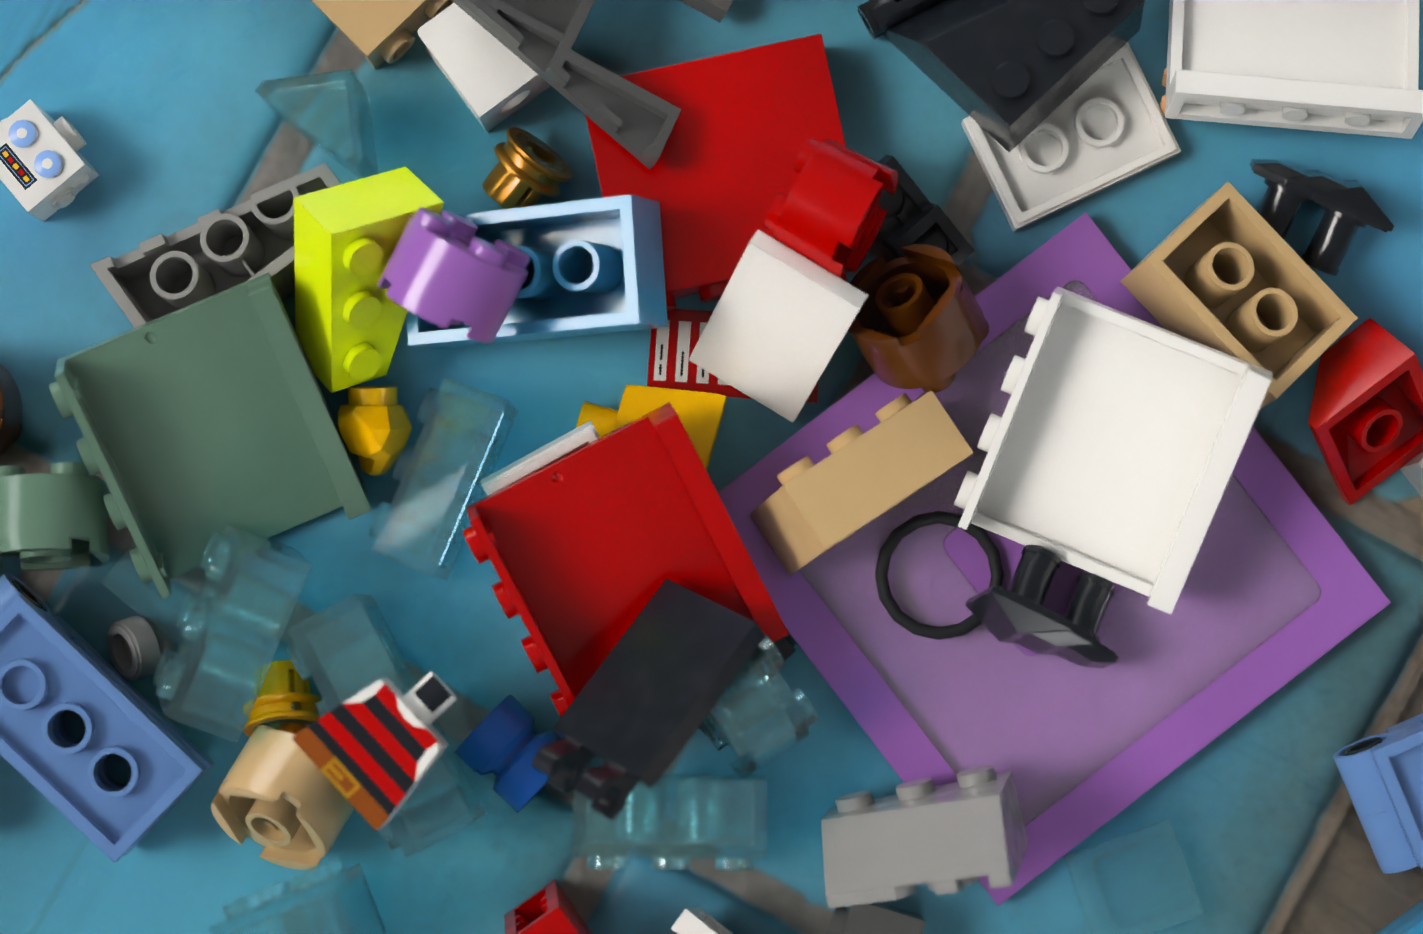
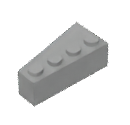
(213, 253)

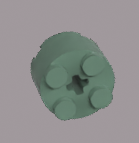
(53, 517)

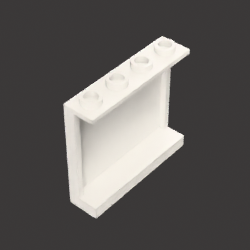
(1297, 64)
(1113, 445)

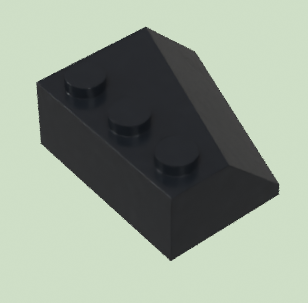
(1014, 57)

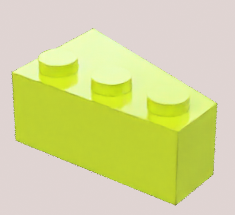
(339, 257)

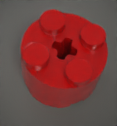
(832, 206)

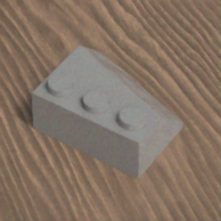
(923, 836)

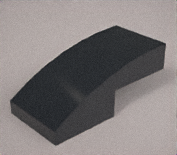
(916, 220)

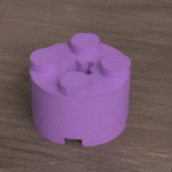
(453, 275)

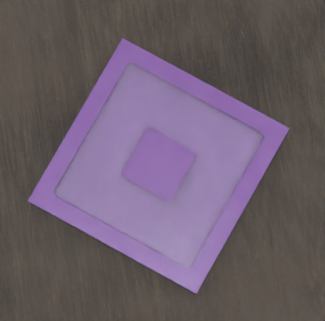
(1080, 741)

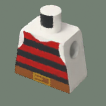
(379, 744)

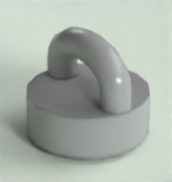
(135, 647)

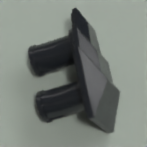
(1344, 204)
(1020, 618)

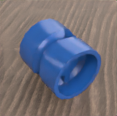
(506, 748)

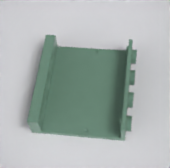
(207, 428)

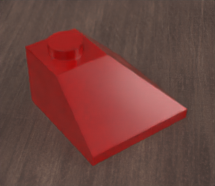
(1367, 409)

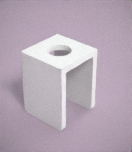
(479, 66)

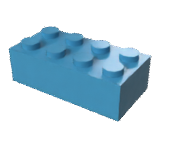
(588, 273)

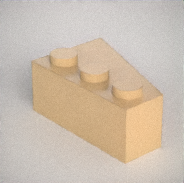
(859, 479)

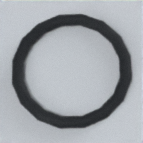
(883, 563)

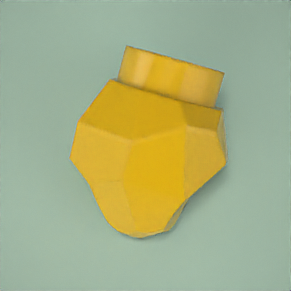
(374, 426)

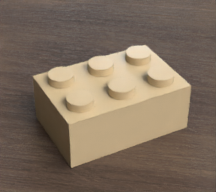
(1240, 290)

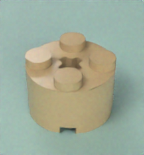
(280, 801)

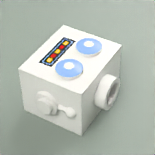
(42, 160)

